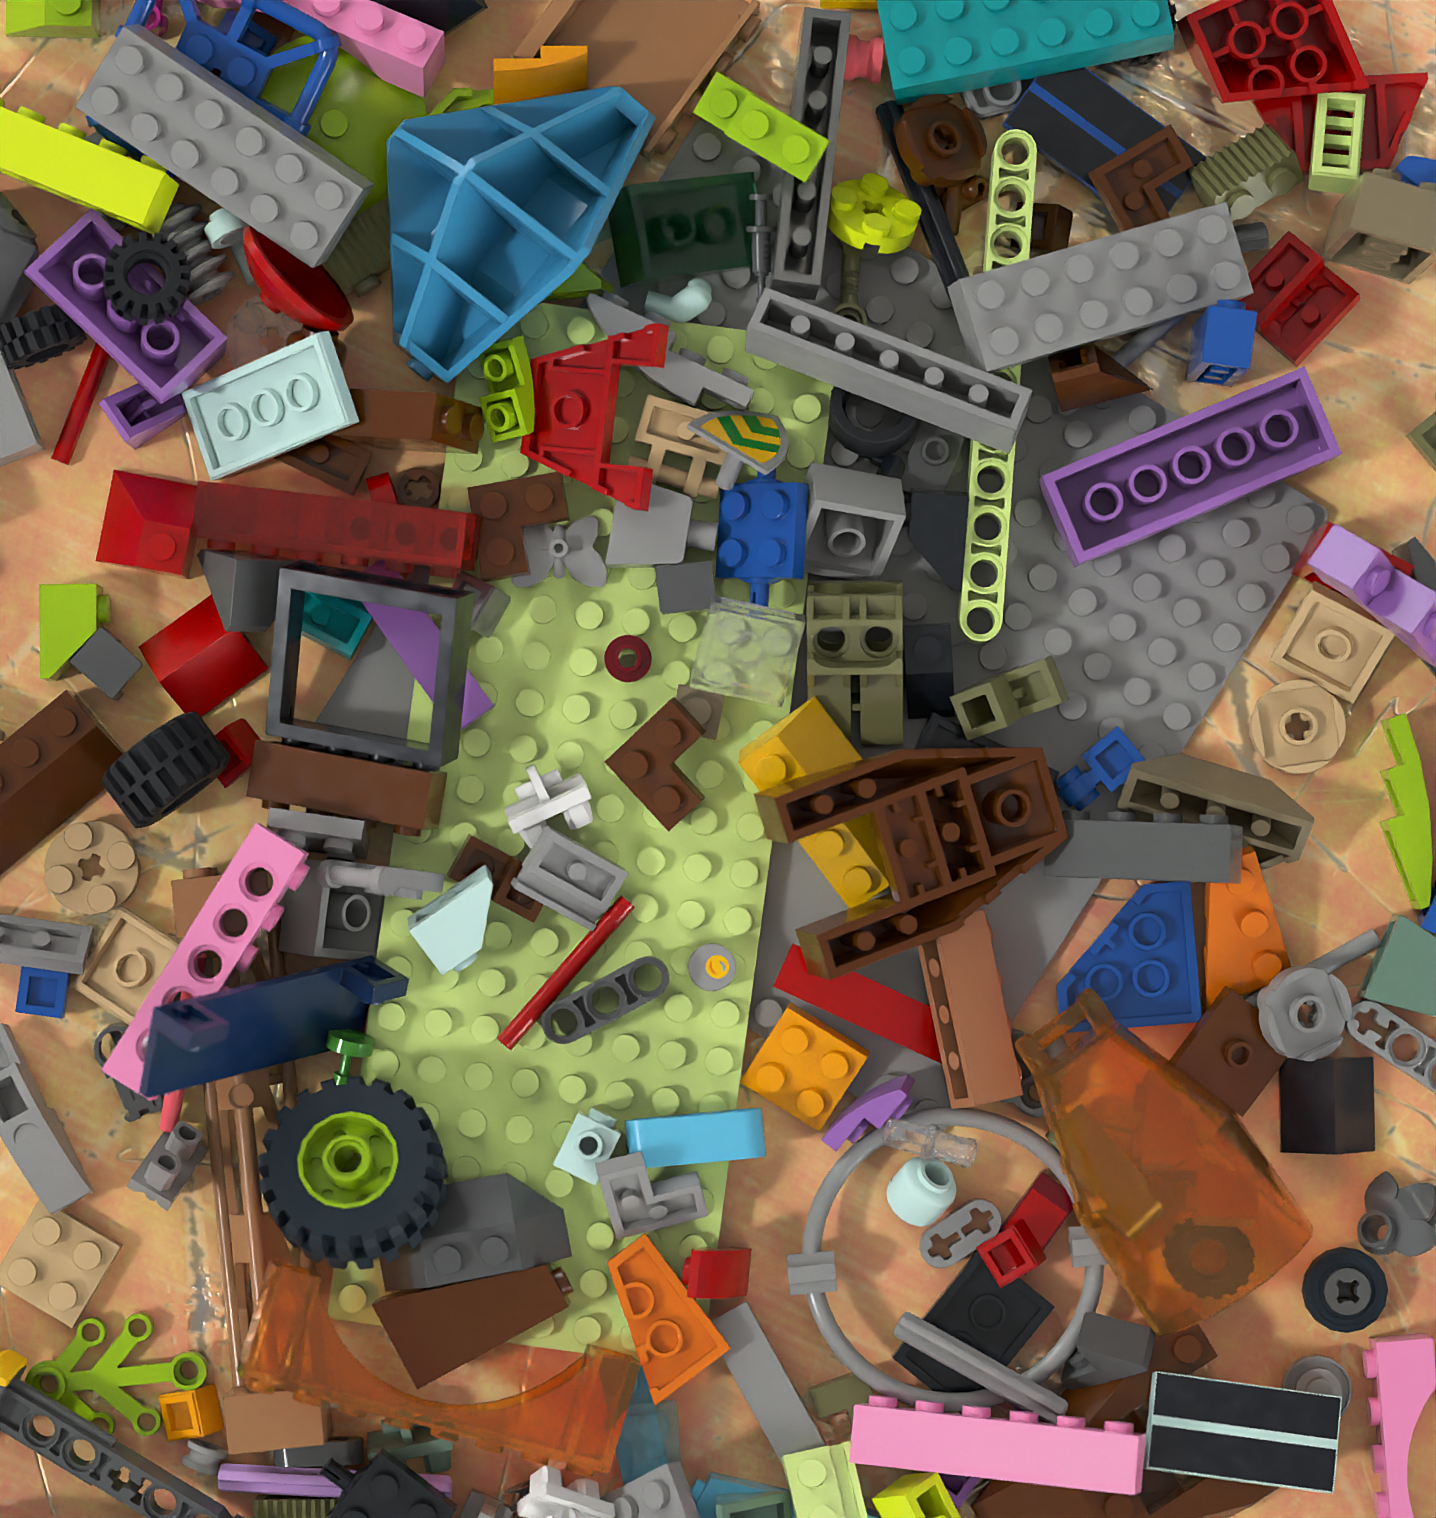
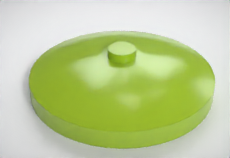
(352, 114)

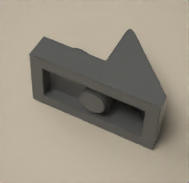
(1107, 1351)

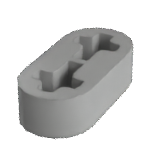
(953, 1223)

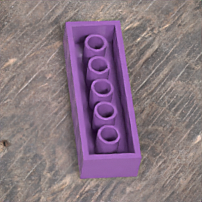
(1189, 467)

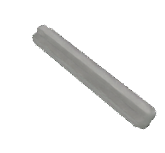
(980, 1368)

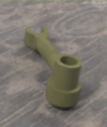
(848, 303)

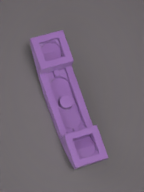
(417, 643)

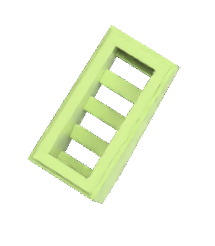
(1335, 171)

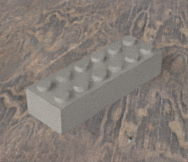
(224, 144)
(1100, 289)

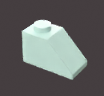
(455, 922)

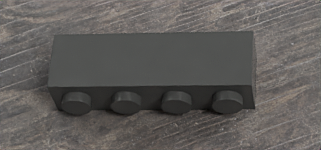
(1148, 849)

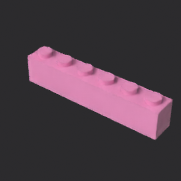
(998, 1447)

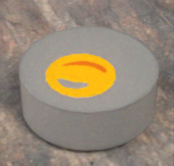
(712, 967)

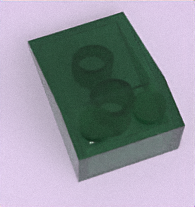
(683, 228)

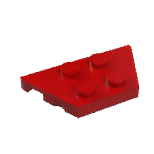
(1386, 118)

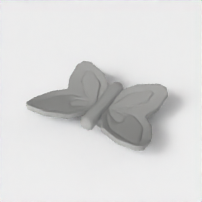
(561, 549)

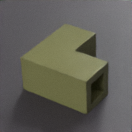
(839, 1395)

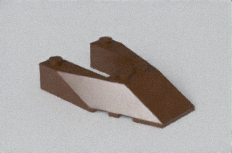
(947, 832)
(1160, 1491)

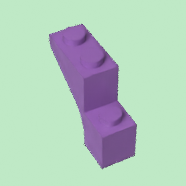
(1379, 588)

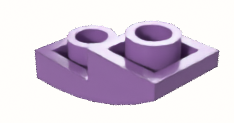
(873, 1107)

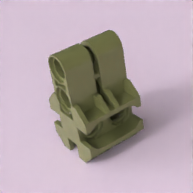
(856, 609)

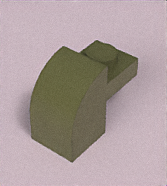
(1008, 697)

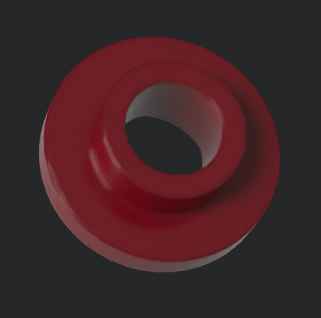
(622, 673)

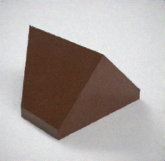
(1091, 377)

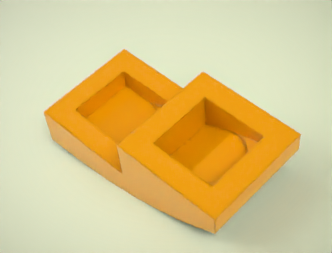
(554, 73)

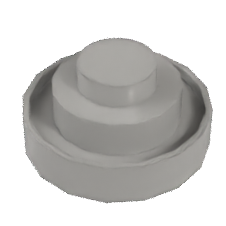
(1320, 1376)

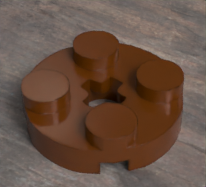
(924, 157)

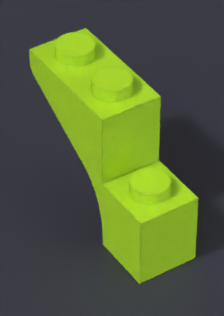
(761, 126)

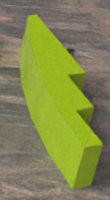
(1410, 830)

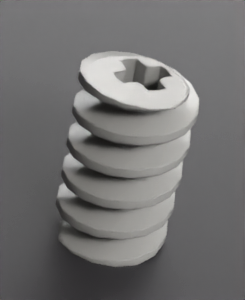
(204, 278)

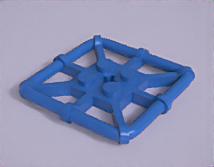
(241, 63)

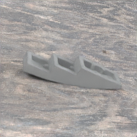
(766, 1384)

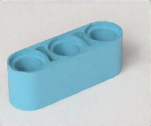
(697, 1137)

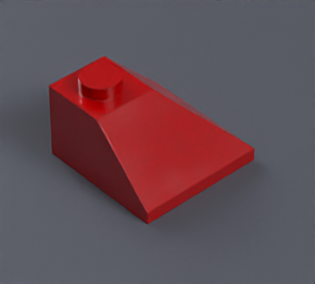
(148, 525)

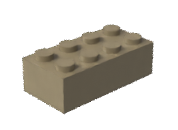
(1384, 227)

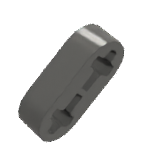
(344, 1450)

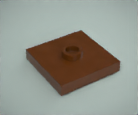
(1229, 1052)

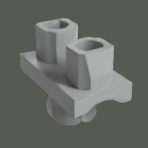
(169, 1164)

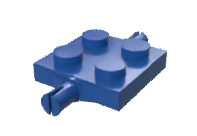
(762, 533)

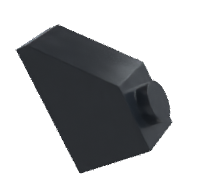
(938, 530)
(929, 670)

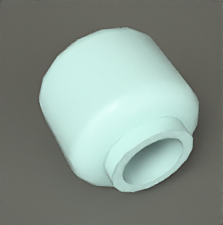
(921, 1191)

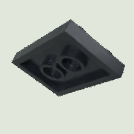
(981, 1316)

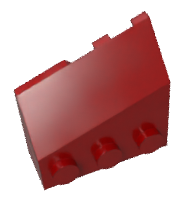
(1271, 49)

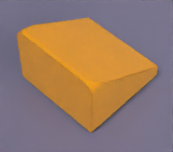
(191, 1413)

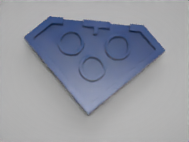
(1142, 962)

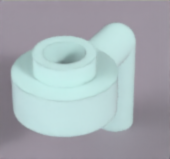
(227, 231)

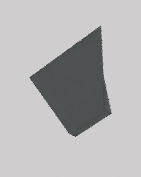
(243, 587)

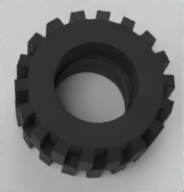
(165, 769)

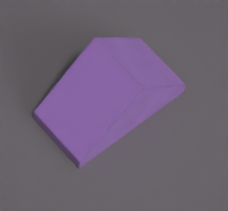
(140, 415)

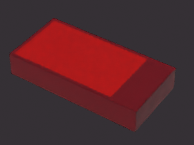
(1043, 1209)

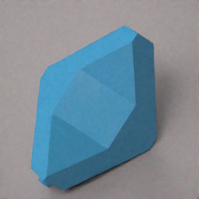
(498, 214)

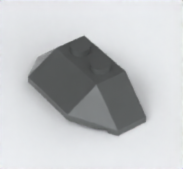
(482, 1231)

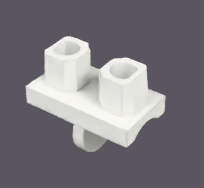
(546, 797)
(551, 1500)

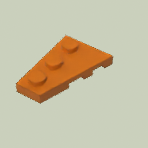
(1241, 934)

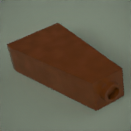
(461, 1320)

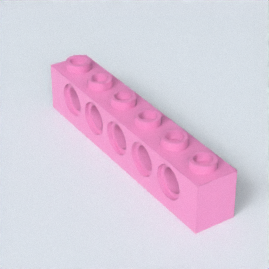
(259, 850)

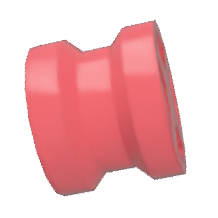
(864, 59)

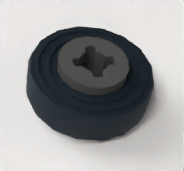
(1332, 1278)

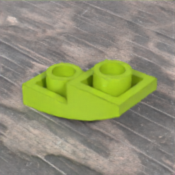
(511, 403)

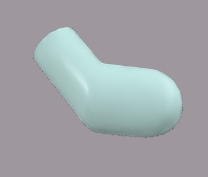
(683, 305)

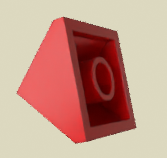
(200, 660)

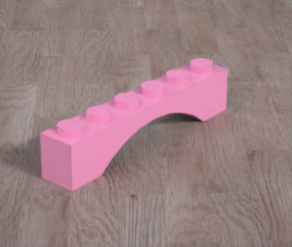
(377, 36)
(1402, 1383)

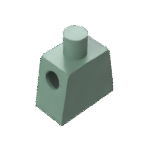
(1403, 969)

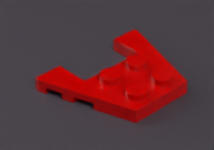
(577, 411)

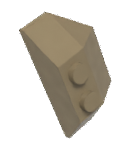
(1195, 787)

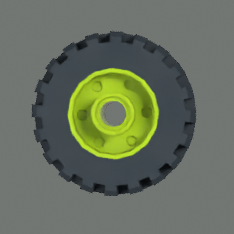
(353, 1172)

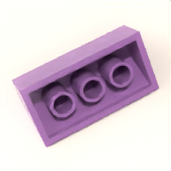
(158, 356)

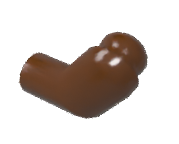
(959, 198)

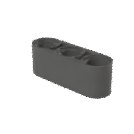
(588, 1016)

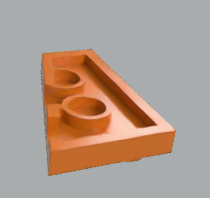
(667, 1327)

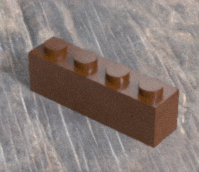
(346, 786)

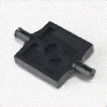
(385, 1491)

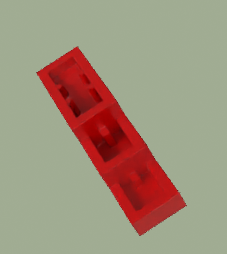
(863, 1004)

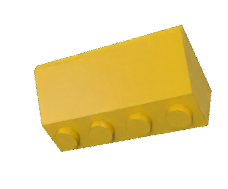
(804, 745)

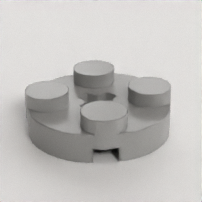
(1279, 1008)

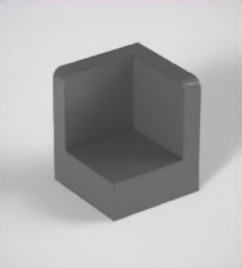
(685, 587)
(107, 663)

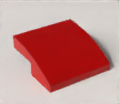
(1296, 298)

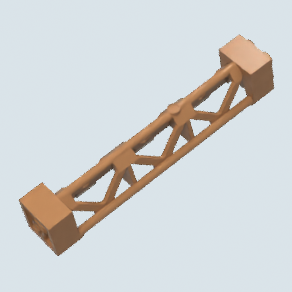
(251, 1418)

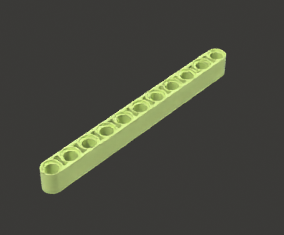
(981, 457)

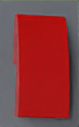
(717, 1272)

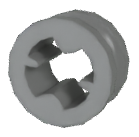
(204, 1456)

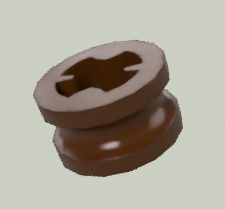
(417, 475)

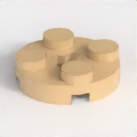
(1313, 705)
(67, 878)

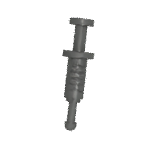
(761, 241)

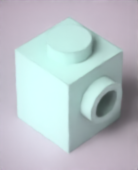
(588, 1142)

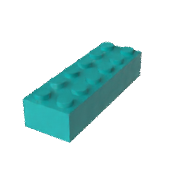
(989, 43)

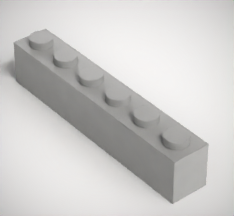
(887, 370)

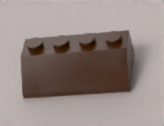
(50, 773)

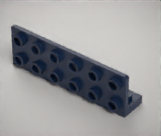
(261, 1023)

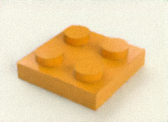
(804, 1066)

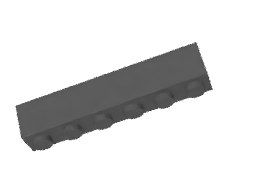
(817, 105)

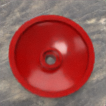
(294, 287)

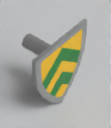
(747, 438)

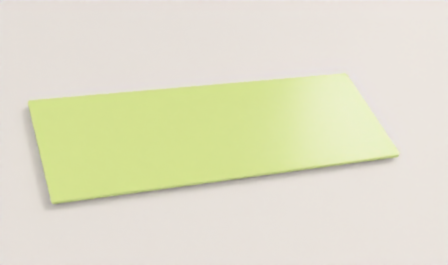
(687, 885)

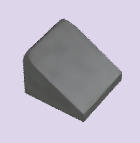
(488, 603)

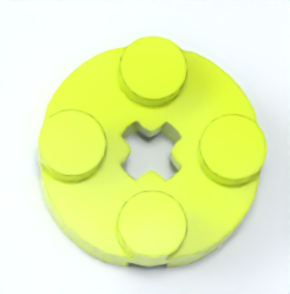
(872, 214)

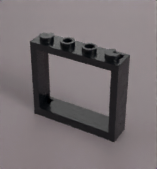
(456, 620)

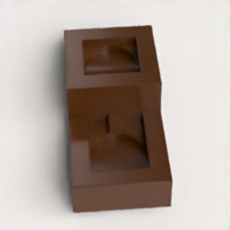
(503, 869)

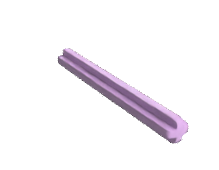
(295, 1481)

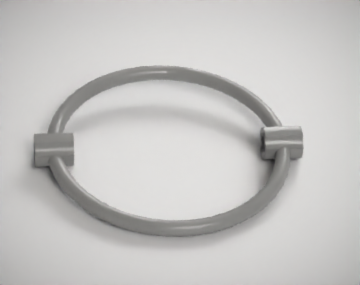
(815, 1271)

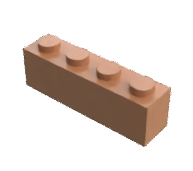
(970, 1015)

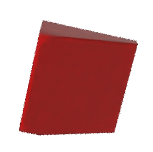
(239, 742)
(1011, 1253)

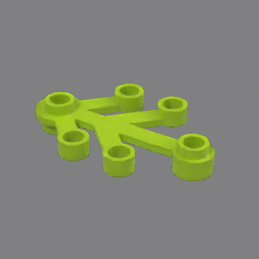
(108, 1378)

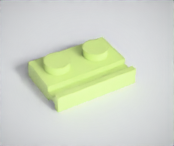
(824, 1483)

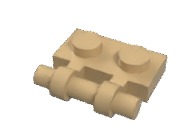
(665, 429)

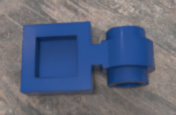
(1108, 762)

